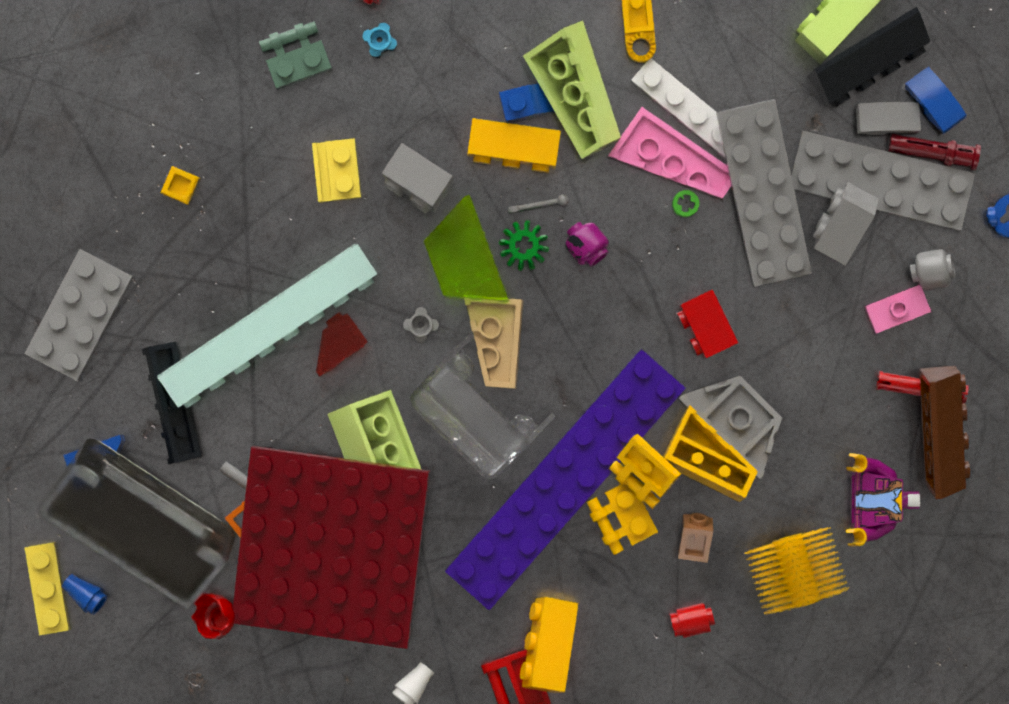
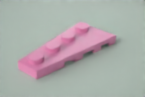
(669, 154)

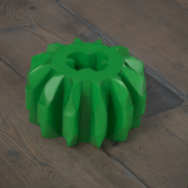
(517, 238)

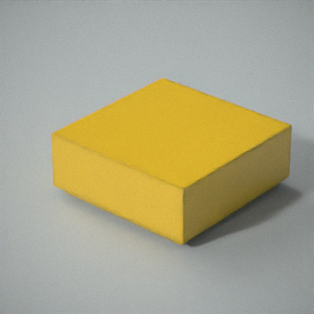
(180, 185)

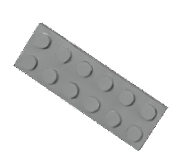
(902, 183)
(763, 192)

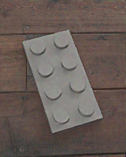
(79, 315)

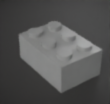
(417, 178)

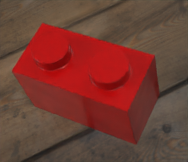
(707, 324)

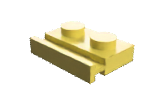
(336, 170)

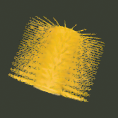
(797, 571)

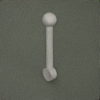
(561, 200)

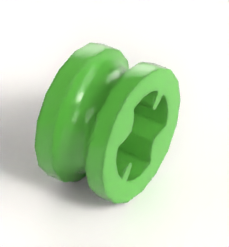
(693, 199)

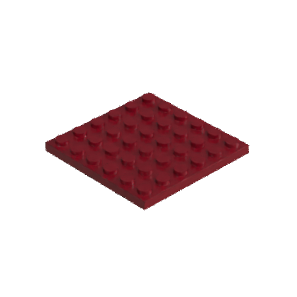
(330, 546)

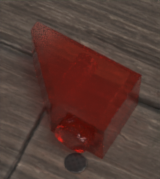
(338, 342)

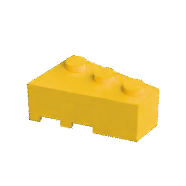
(708, 458)

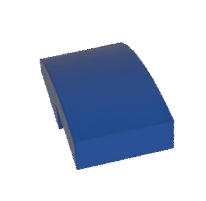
(936, 100)

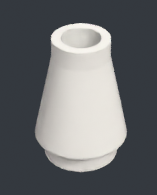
(413, 684)

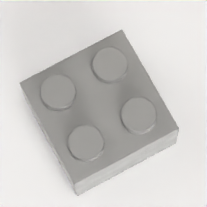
(848, 219)

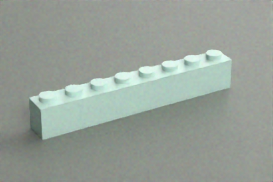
(267, 325)

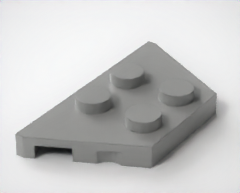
(738, 418)

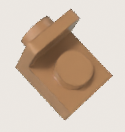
(696, 537)

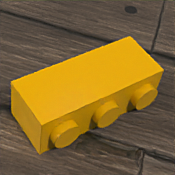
(513, 145)
(549, 645)

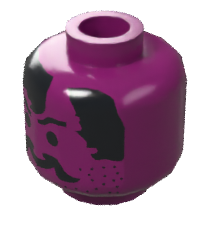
(587, 243)

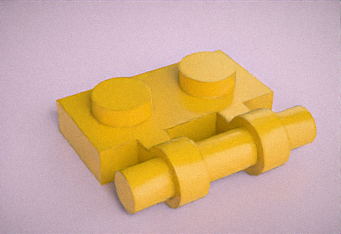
(648, 467)
(631, 514)

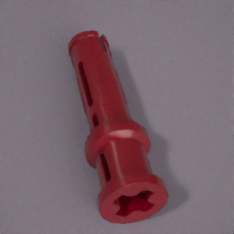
(947, 152)

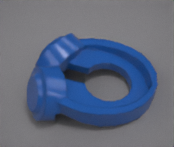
(995, 213)

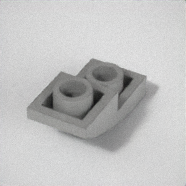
(888, 117)

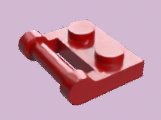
(513, 664)

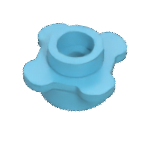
(387, 43)

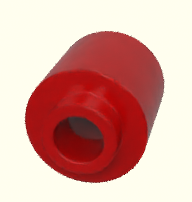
(692, 620)

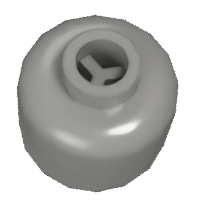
(933, 269)

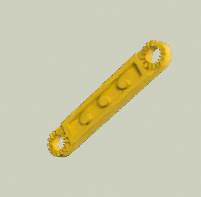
(638, 26)

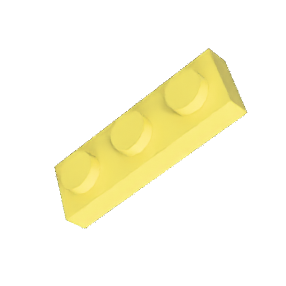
(47, 588)

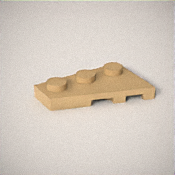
(497, 339)

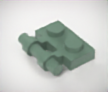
(299, 63)

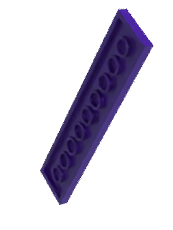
(564, 480)

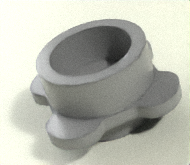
(420, 316)

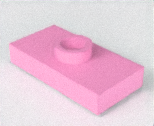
(897, 309)

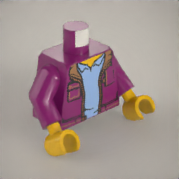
(876, 500)

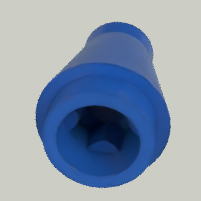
(86, 595)

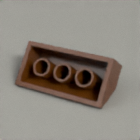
(943, 430)

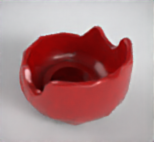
(213, 616)

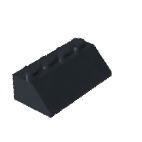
(870, 57)

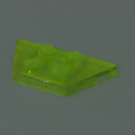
(464, 256)

